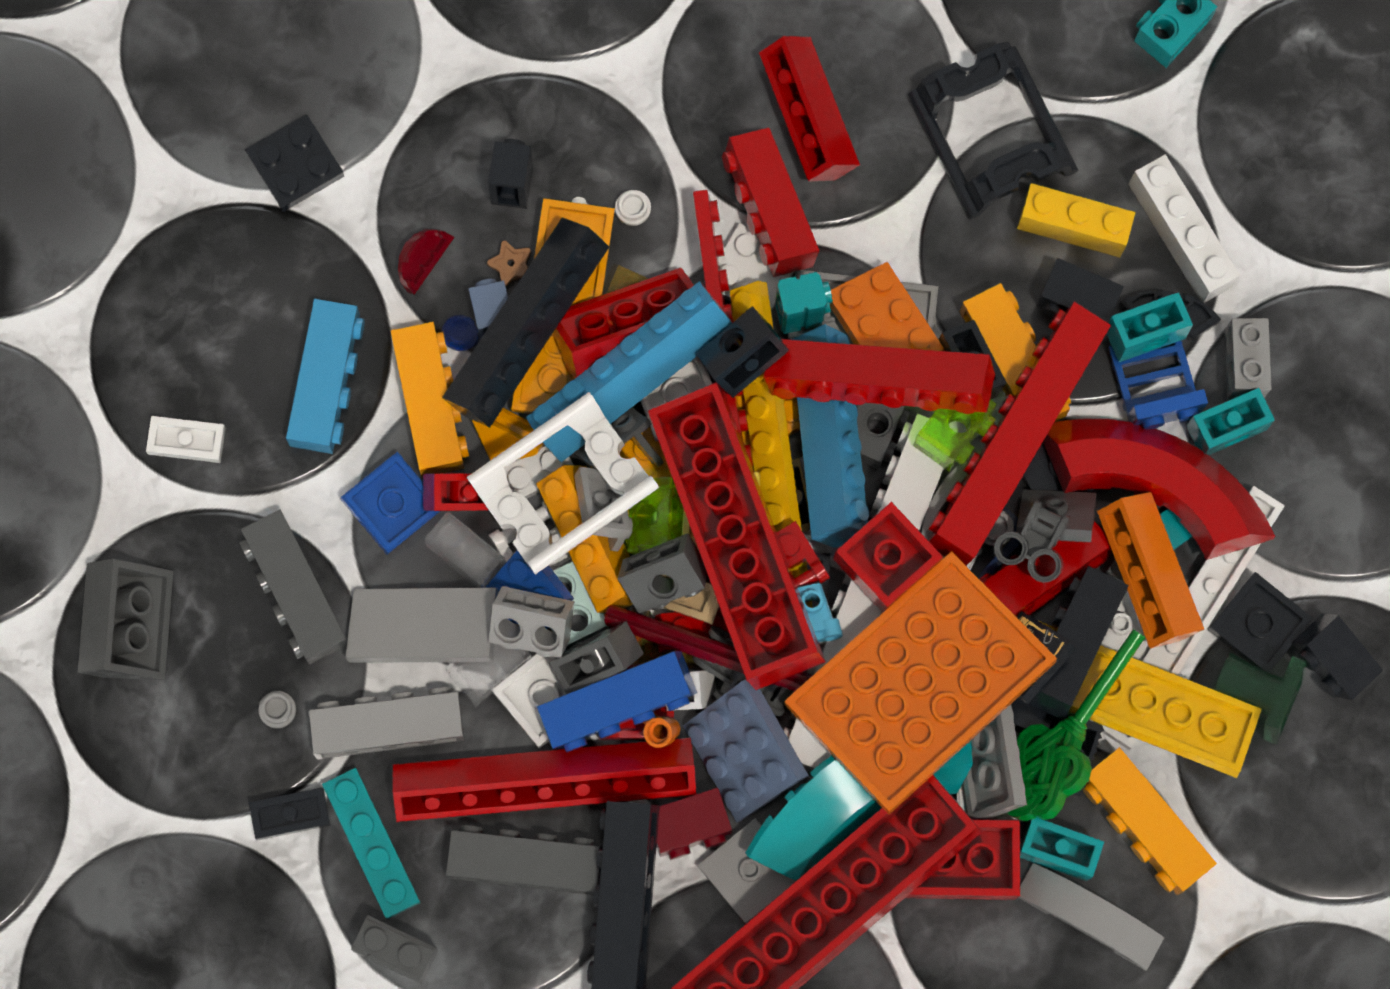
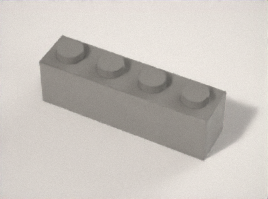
(386, 724)

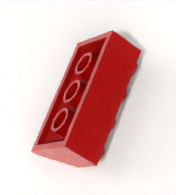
(585, 329)

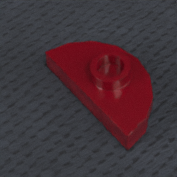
(420, 257)

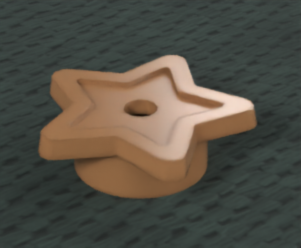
(508, 253)

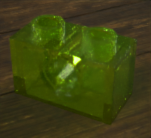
(945, 445)
(668, 520)

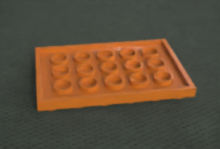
(920, 682)

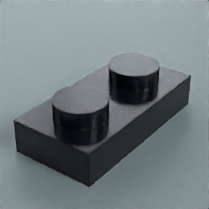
(289, 814)

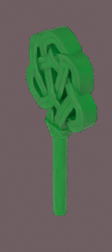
(1056, 753)

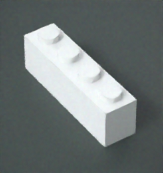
(1184, 229)

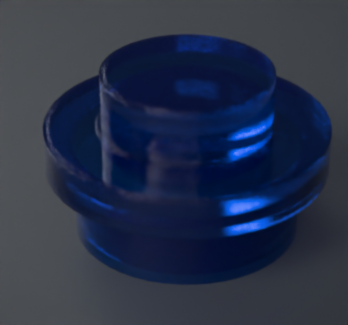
(460, 333)

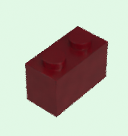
(692, 823)

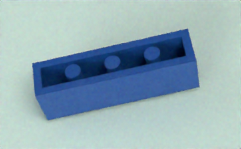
(617, 700)

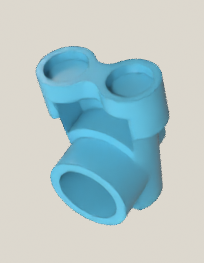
(821, 618)

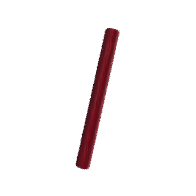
(688, 642)

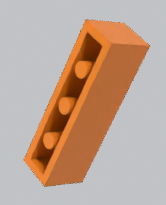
(1150, 570)

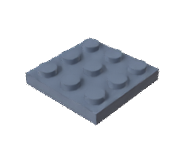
(745, 750)

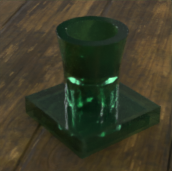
(1263, 690)

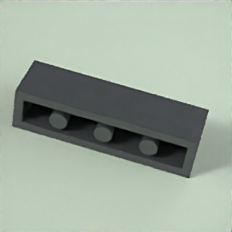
(294, 588)
(523, 861)

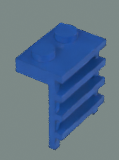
(1162, 407)

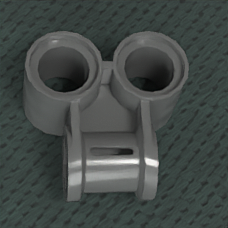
(1036, 541)

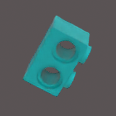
(1179, 26)

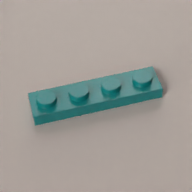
(371, 843)

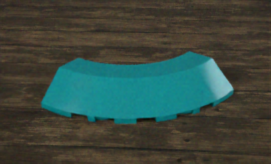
(826, 813)

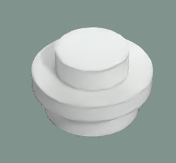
(633, 207)

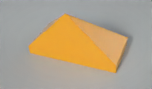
(505, 432)

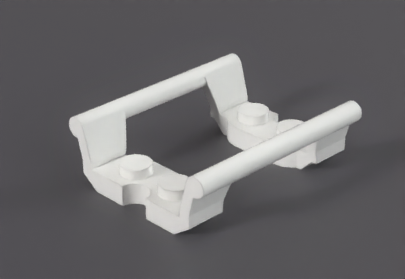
(602, 448)

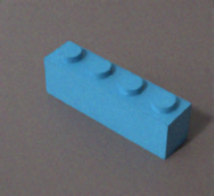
(324, 376)

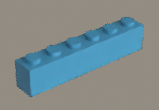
(637, 364)
(832, 460)

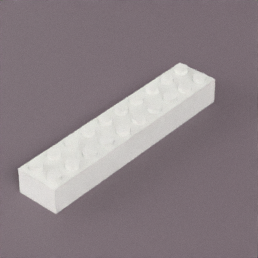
(910, 487)

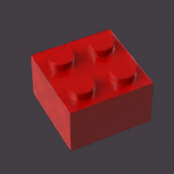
(887, 557)

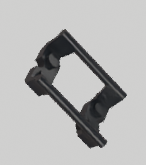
(1004, 172)

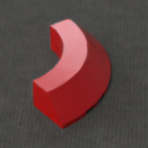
(1177, 474)

